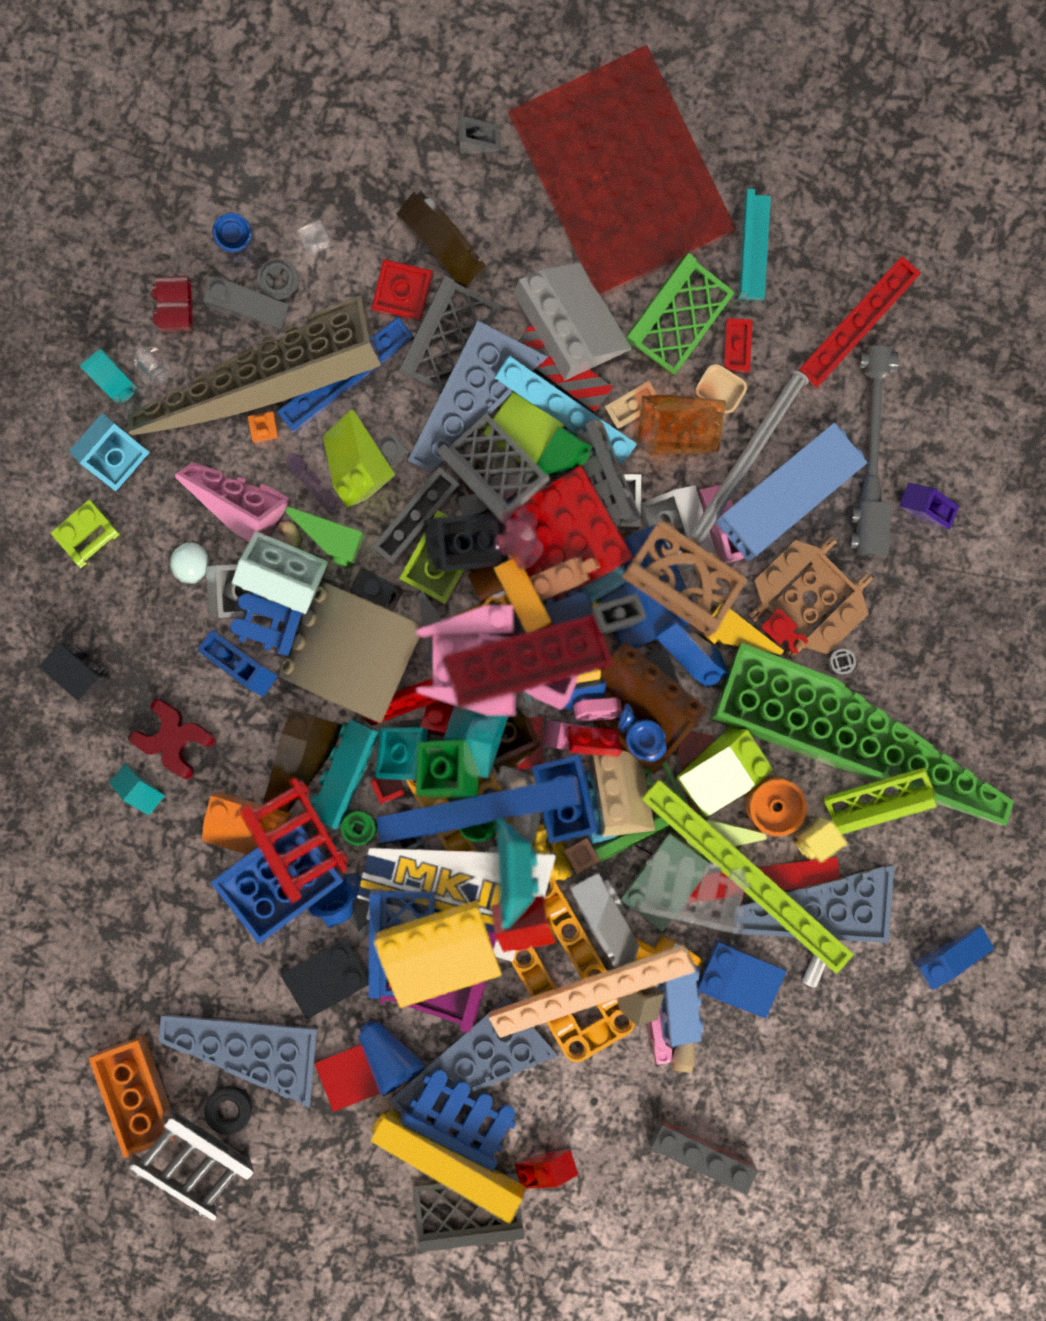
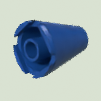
(388, 1057)

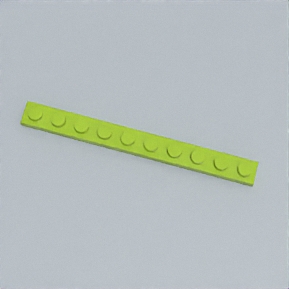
(761, 888)

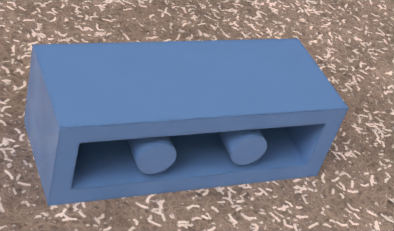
(681, 1010)

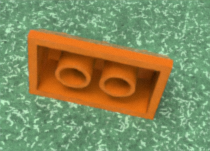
(226, 827)

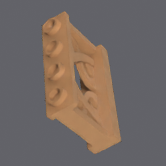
(703, 561)

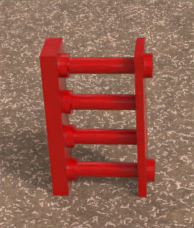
(280, 861)

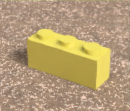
(819, 839)

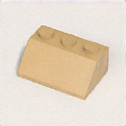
(618, 793)

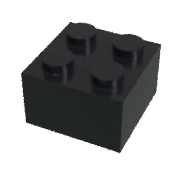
(75, 672)

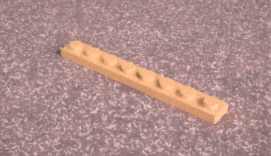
(592, 991)

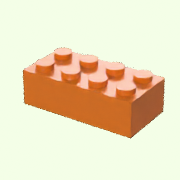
(131, 1093)

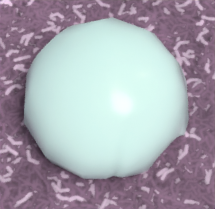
(189, 562)

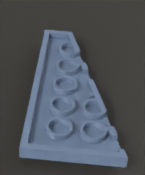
(848, 907)

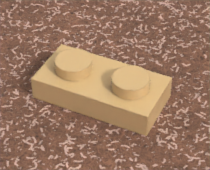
(628, 406)

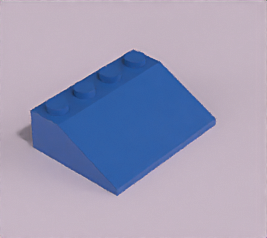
(656, 614)
(258, 897)

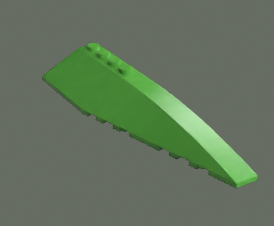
(840, 728)

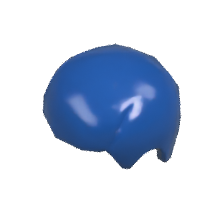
(231, 232)

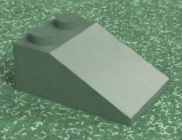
(676, 849)

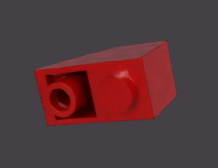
(547, 1170)

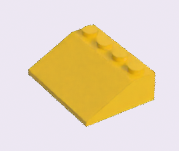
(437, 954)

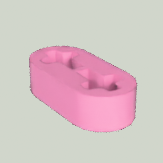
(597, 709)

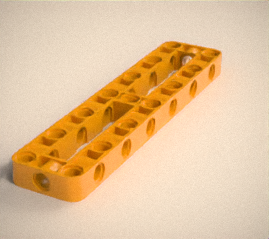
(578, 948)

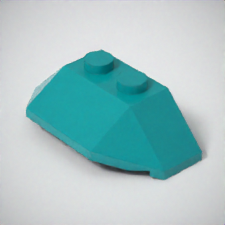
(482, 735)
(516, 873)

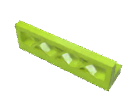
(882, 807)

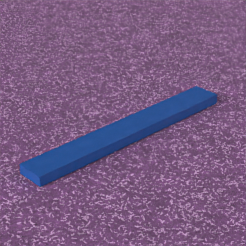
(478, 810)

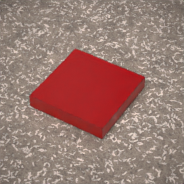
(402, 290)
(346, 1077)

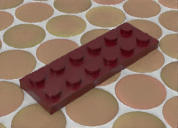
(526, 661)

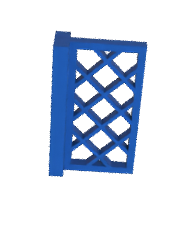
(378, 922)

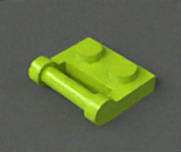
(79, 528)

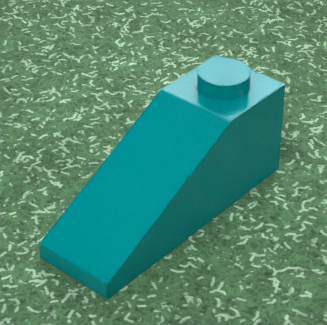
(109, 376)

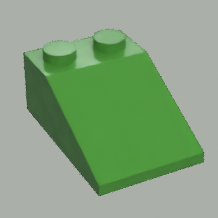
(335, 539)

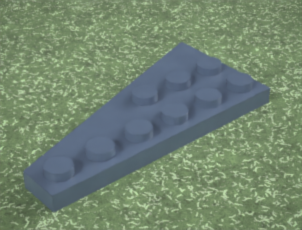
(470, 391)
(257, 1052)
(480, 1059)

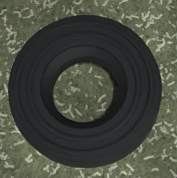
(212, 1116)

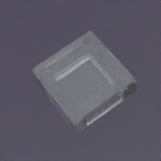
(314, 237)

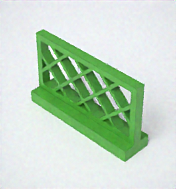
(660, 302)
(623, 842)

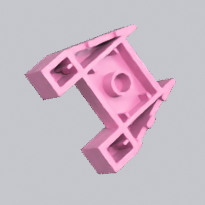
(460, 634)

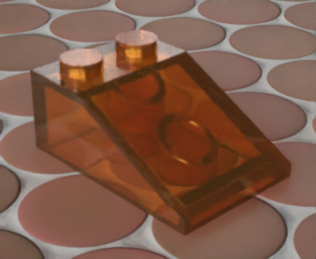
(679, 424)

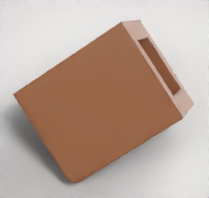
(581, 855)

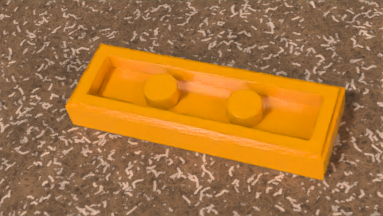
(522, 596)

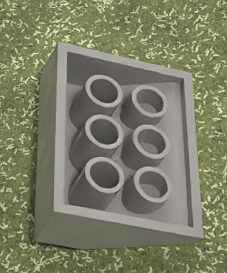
(570, 318)

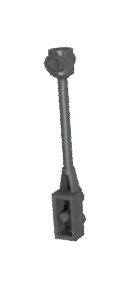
(872, 515)

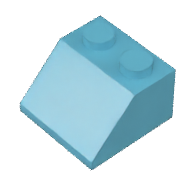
(108, 452)

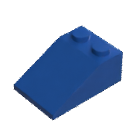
(740, 979)

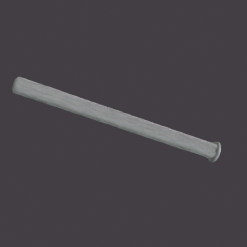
(748, 456)

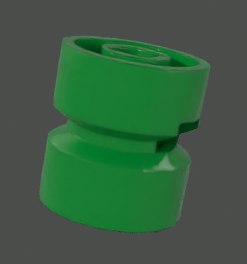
(359, 827)

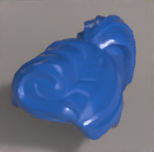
(643, 737)

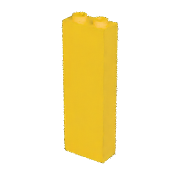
(475, 1182)

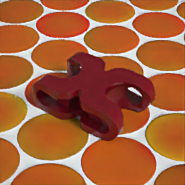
(172, 738)

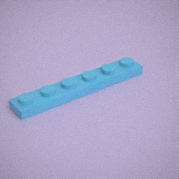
(557, 404)

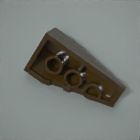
(516, 742)
(301, 752)

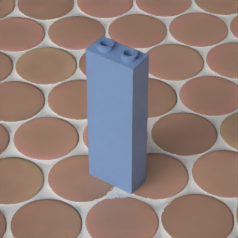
(791, 492)

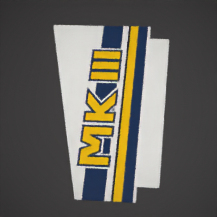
(447, 875)

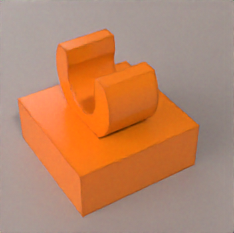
(263, 427)

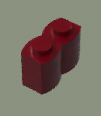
(173, 304)

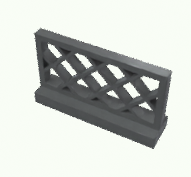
(432, 321)
(478, 484)
(465, 1236)

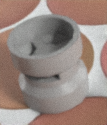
(836, 661)

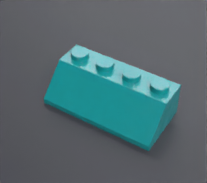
(345, 773)

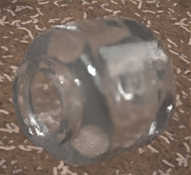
(151, 366)

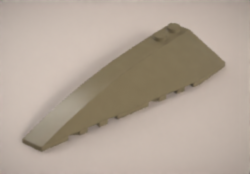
(323, 352)

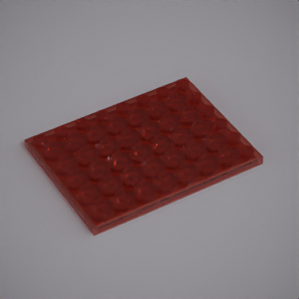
(621, 170)

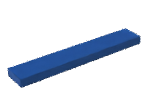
(307, 405)

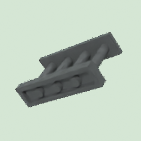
(195, 1139)

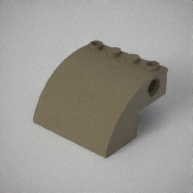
(350, 651)

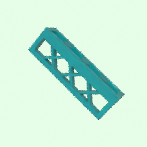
(754, 246)

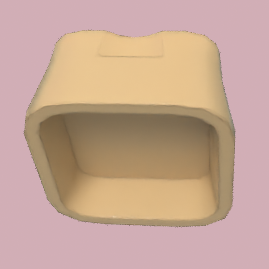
(722, 385)

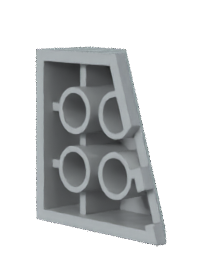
(606, 919)

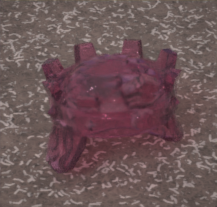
(520, 539)

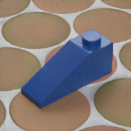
(694, 653)
(237, 663)
(953, 958)

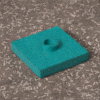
(399, 752)

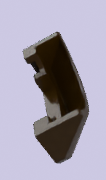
(442, 238)

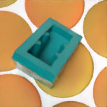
(136, 789)

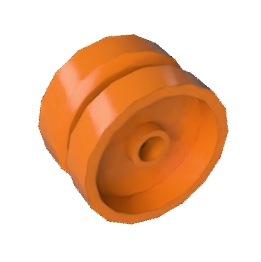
(790, 803)

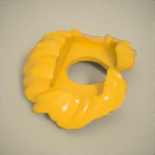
(562, 865)

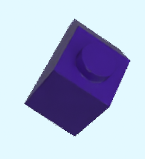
(929, 505)

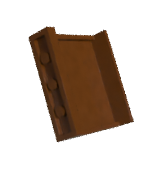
(651, 697)

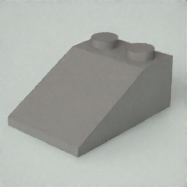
(224, 594)

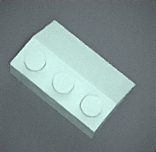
(279, 572)

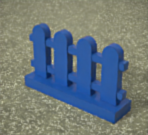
(268, 636)
(446, 1118)

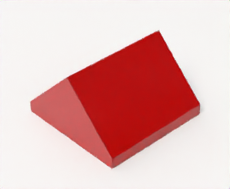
(530, 929)

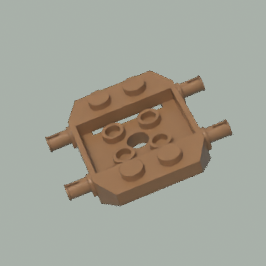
(827, 584)

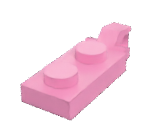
(661, 1051)

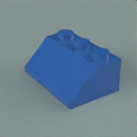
(571, 820)

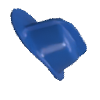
(338, 903)

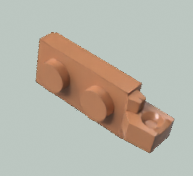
(563, 577)

